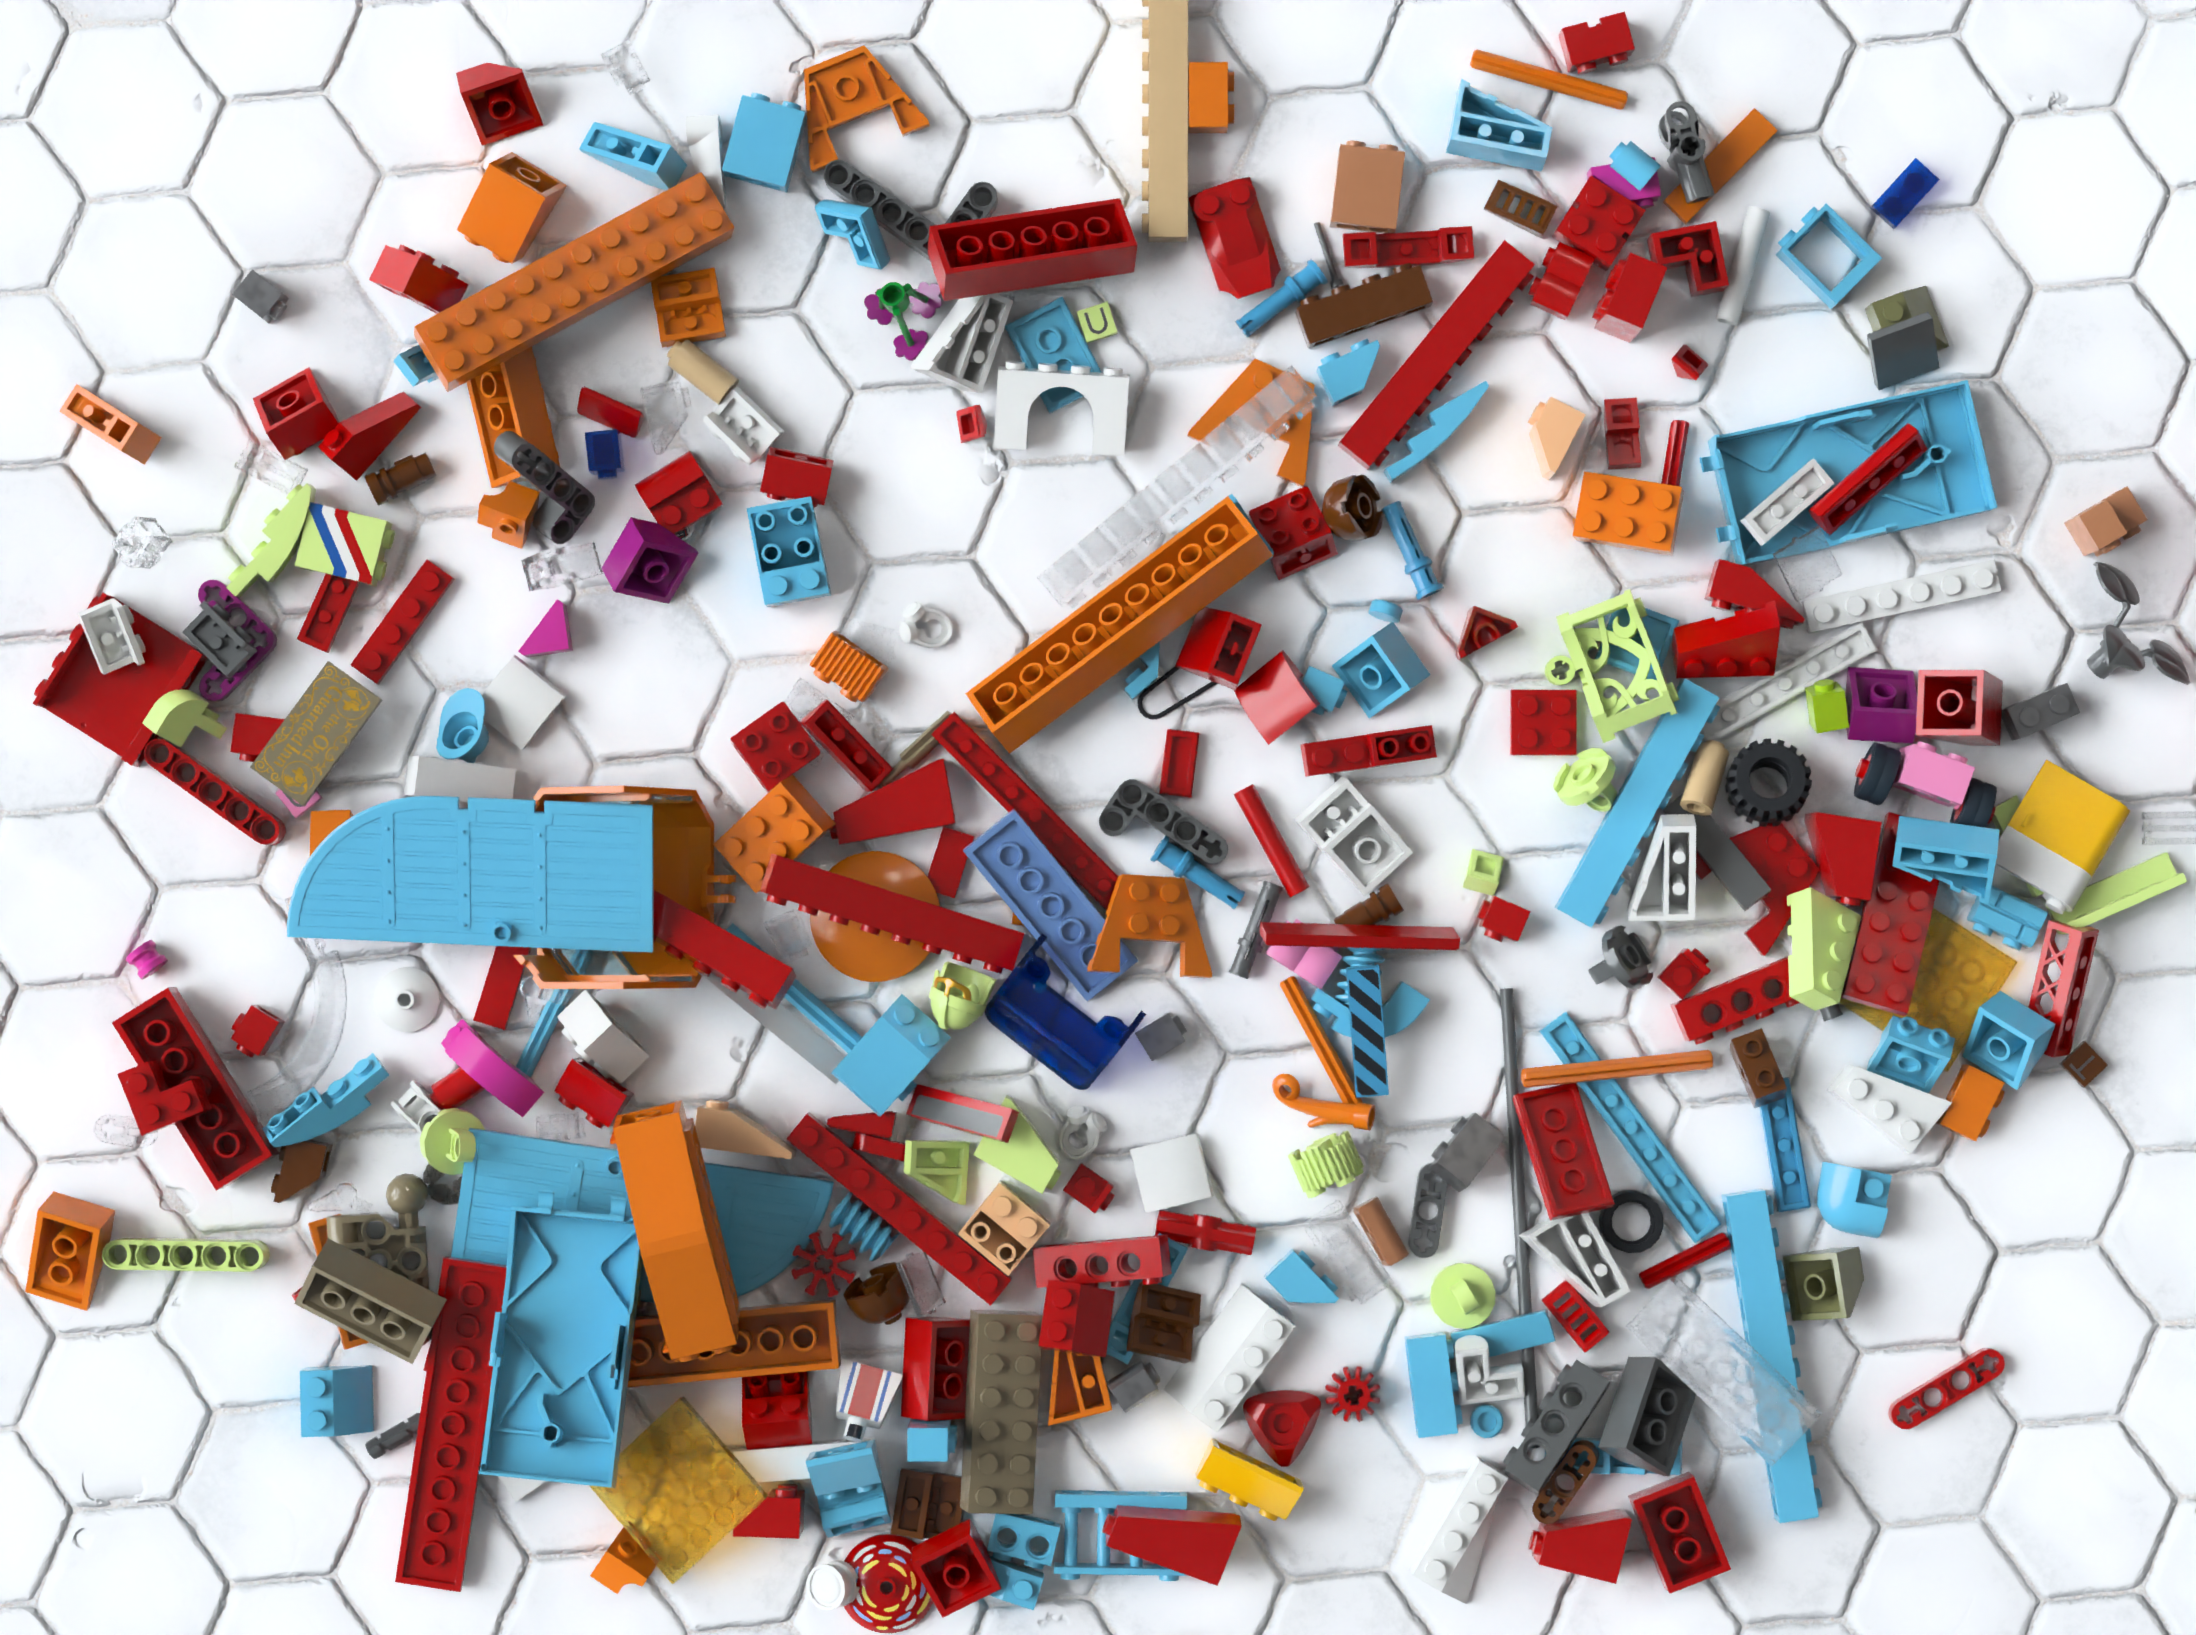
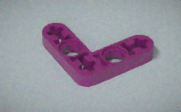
(261, 628)

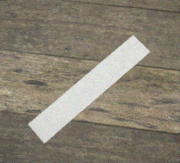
(789, 1030)

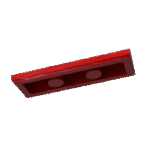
(846, 746)

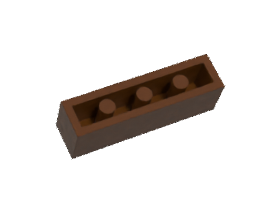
(1364, 305)

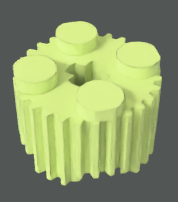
(1326, 1162)

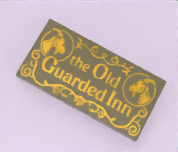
(316, 733)

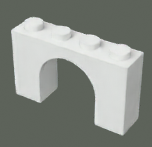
(1021, 386)

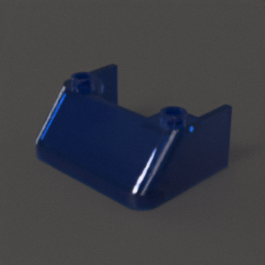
(1052, 1026)

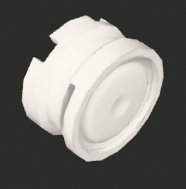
(832, 1585)

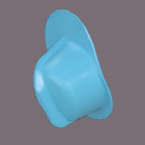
(463, 727)

